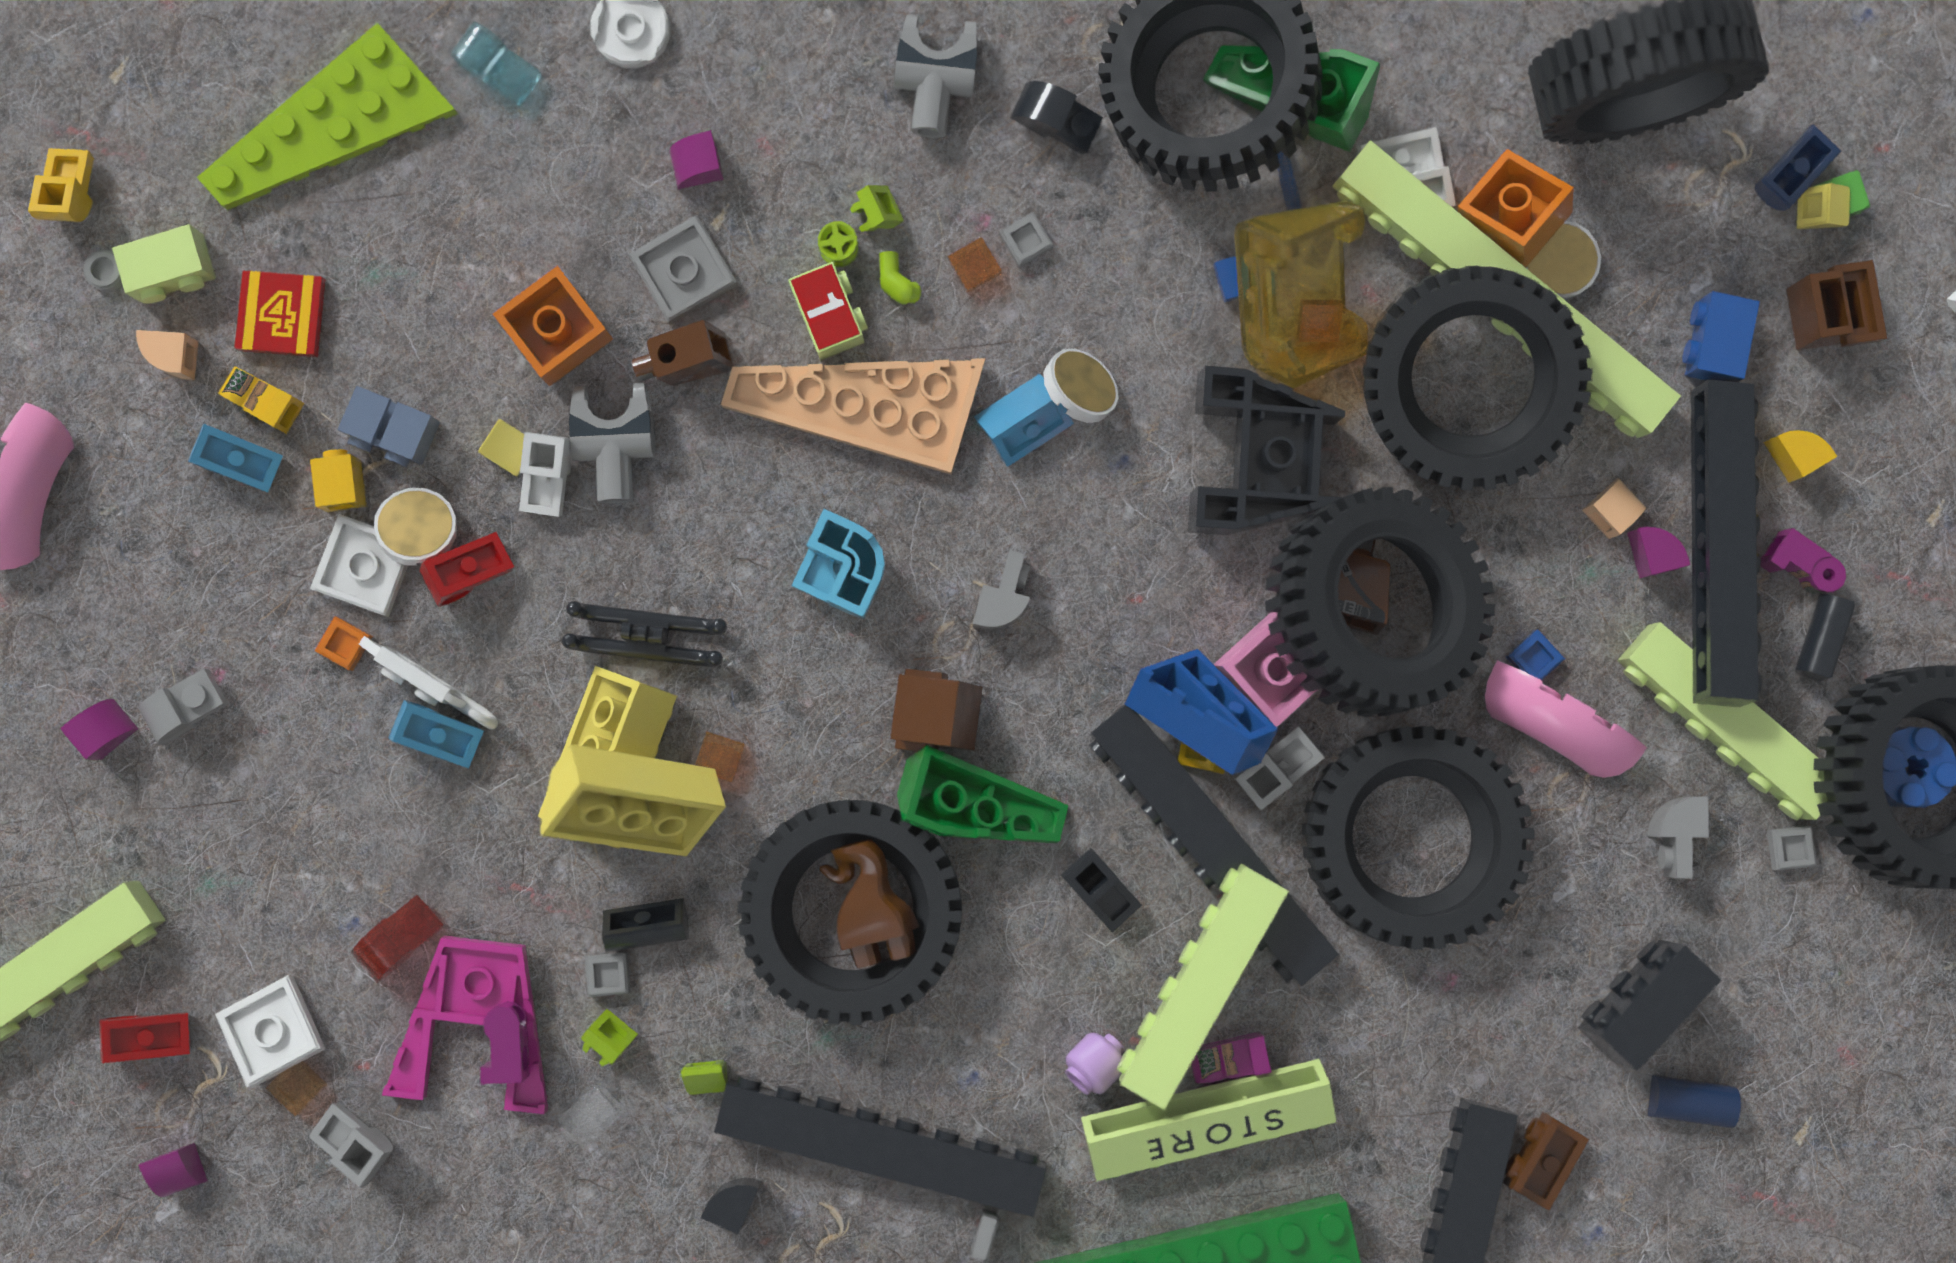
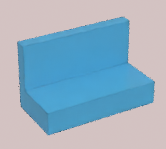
(1023, 420)

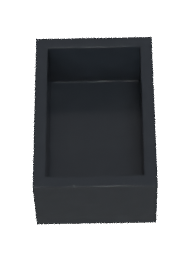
(1648, 1003)

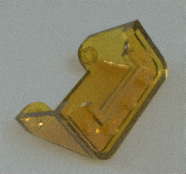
(1291, 260)

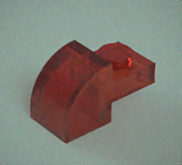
(396, 938)

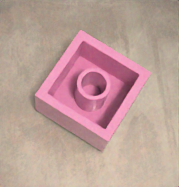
(1262, 674)

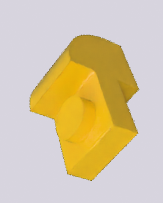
(63, 187)

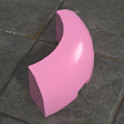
(28, 468)
(1560, 724)

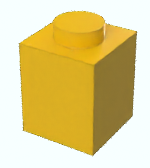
(338, 481)

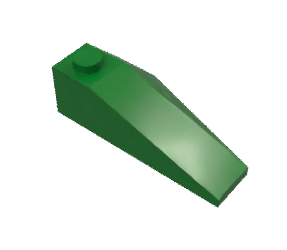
(1346, 86)
(970, 802)

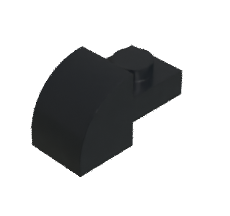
(1055, 113)
(1101, 890)

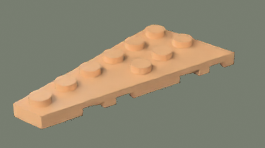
(882, 407)

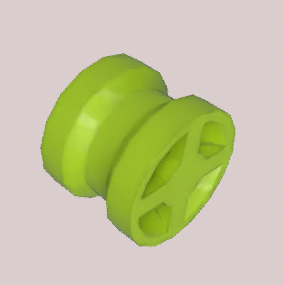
(836, 235)

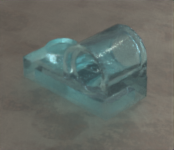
(494, 64)

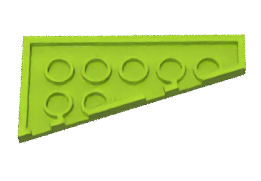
(337, 115)

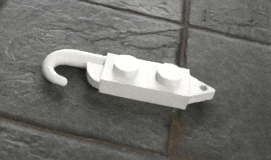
(429, 686)

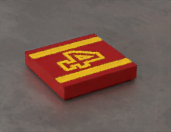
(280, 313)

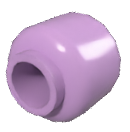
(1094, 1063)

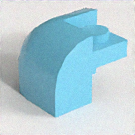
(841, 565)

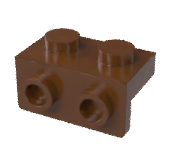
(1544, 1160)

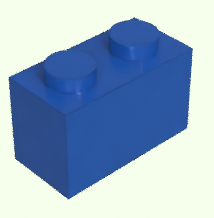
(1720, 337)

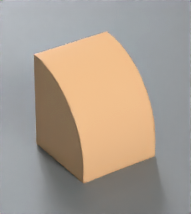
(169, 352)
(1614, 509)

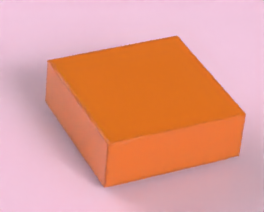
(341, 643)

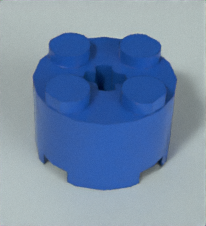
(1929, 765)

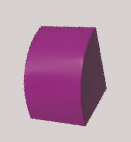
(696, 160)
(1656, 551)
(99, 729)
(174, 1171)

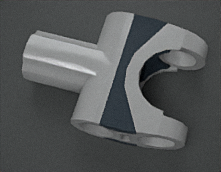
(934, 75)
(612, 441)

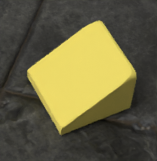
(1824, 207)
(504, 447)

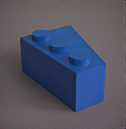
(1203, 711)

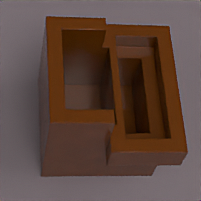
(1837, 307)
(935, 711)

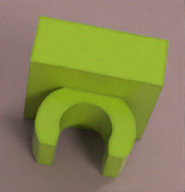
(879, 208)
(608, 1037)

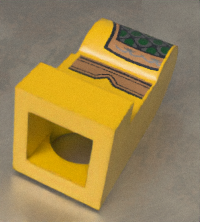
(261, 399)

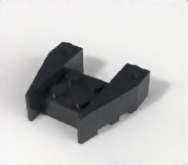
(1274, 452)

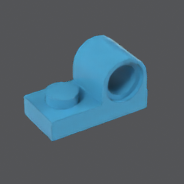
(235, 458)
(435, 734)

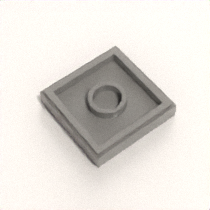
(683, 269)

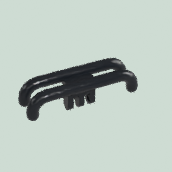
(644, 635)

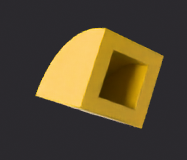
(1799, 453)

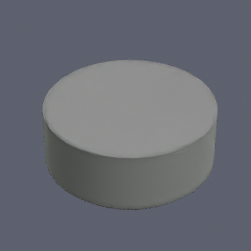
(102, 271)

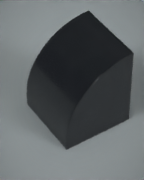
(731, 1204)

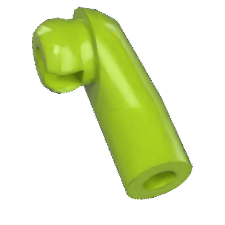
(894, 283)

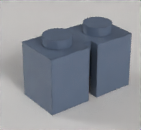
(388, 426)

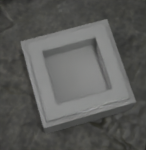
(1026, 239)
(1791, 847)
(607, 974)
(984, 1234)

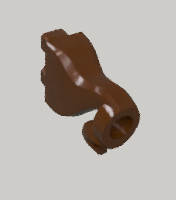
(871, 907)

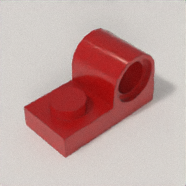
(465, 567)
(144, 1037)

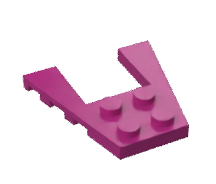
(462, 987)

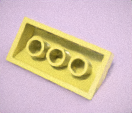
(620, 716)
(630, 801)

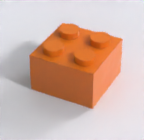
(1518, 206)
(552, 326)

